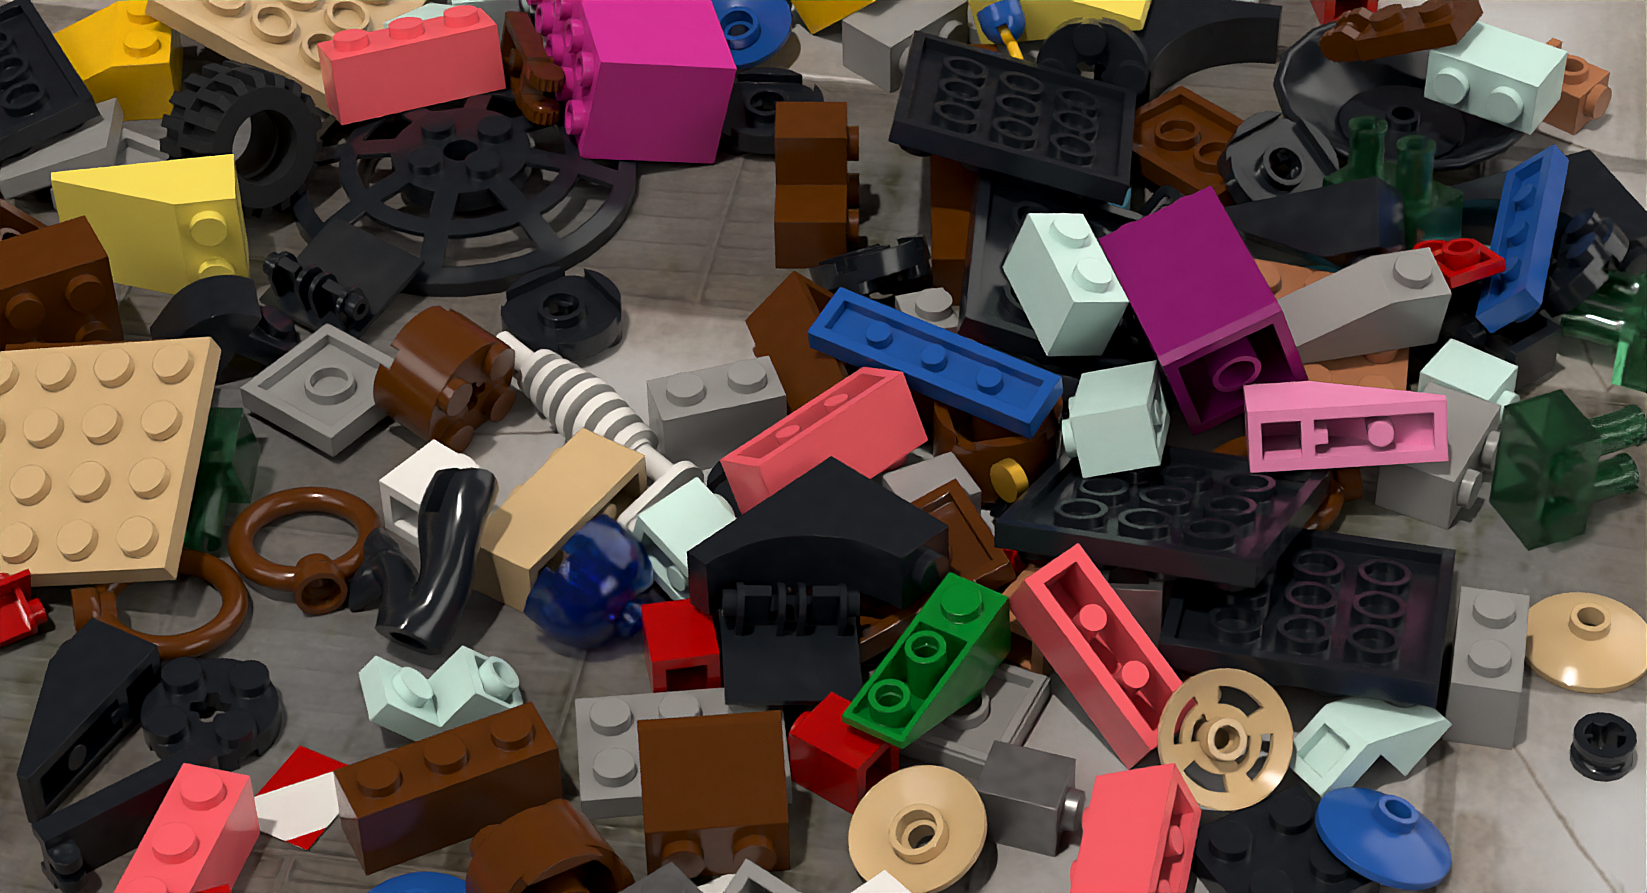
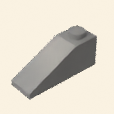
(1369, 307)

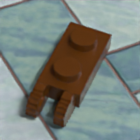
(1398, 29)
(530, 69)

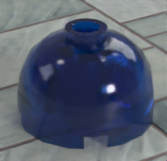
(594, 588)

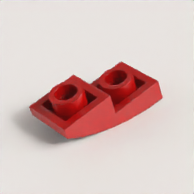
(1464, 260)

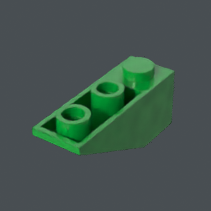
(935, 663)

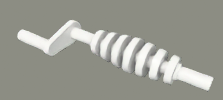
(578, 400)

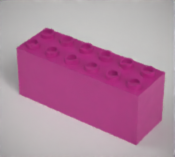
(640, 76)

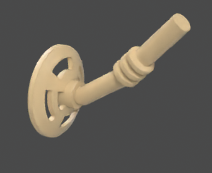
(1222, 735)

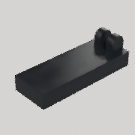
(109, 820)

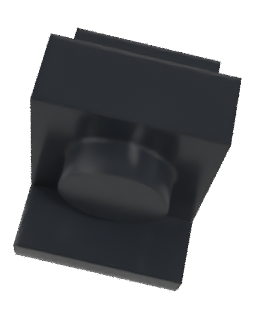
(230, 314)

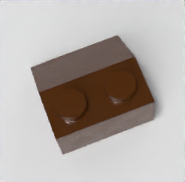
(714, 792)

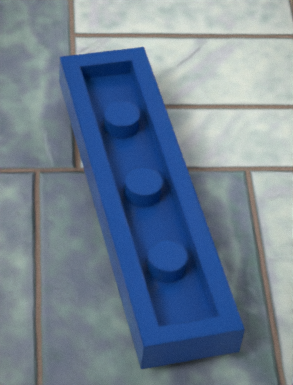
(1524, 239)
(937, 362)

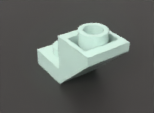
(458, 693)
(1354, 733)

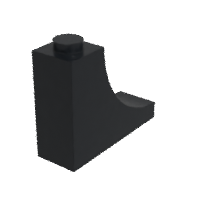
(1201, 35)
(1586, 186)
(825, 533)

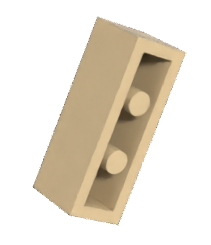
(541, 515)

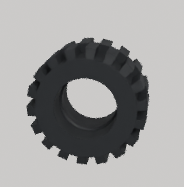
(280, 138)

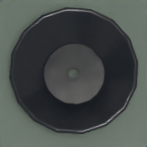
(1386, 88)

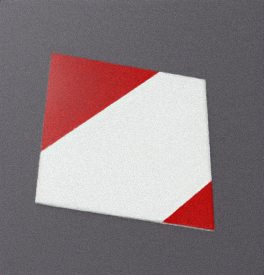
(299, 798)

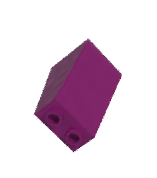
(1202, 307)

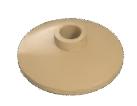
(1586, 643)
(906, 809)

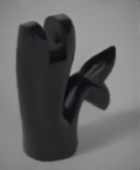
(426, 606)

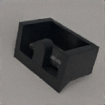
(1526, 344)

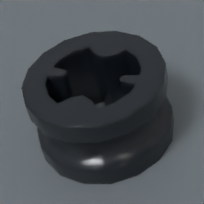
(1611, 760)

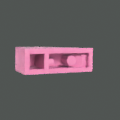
(1341, 426)

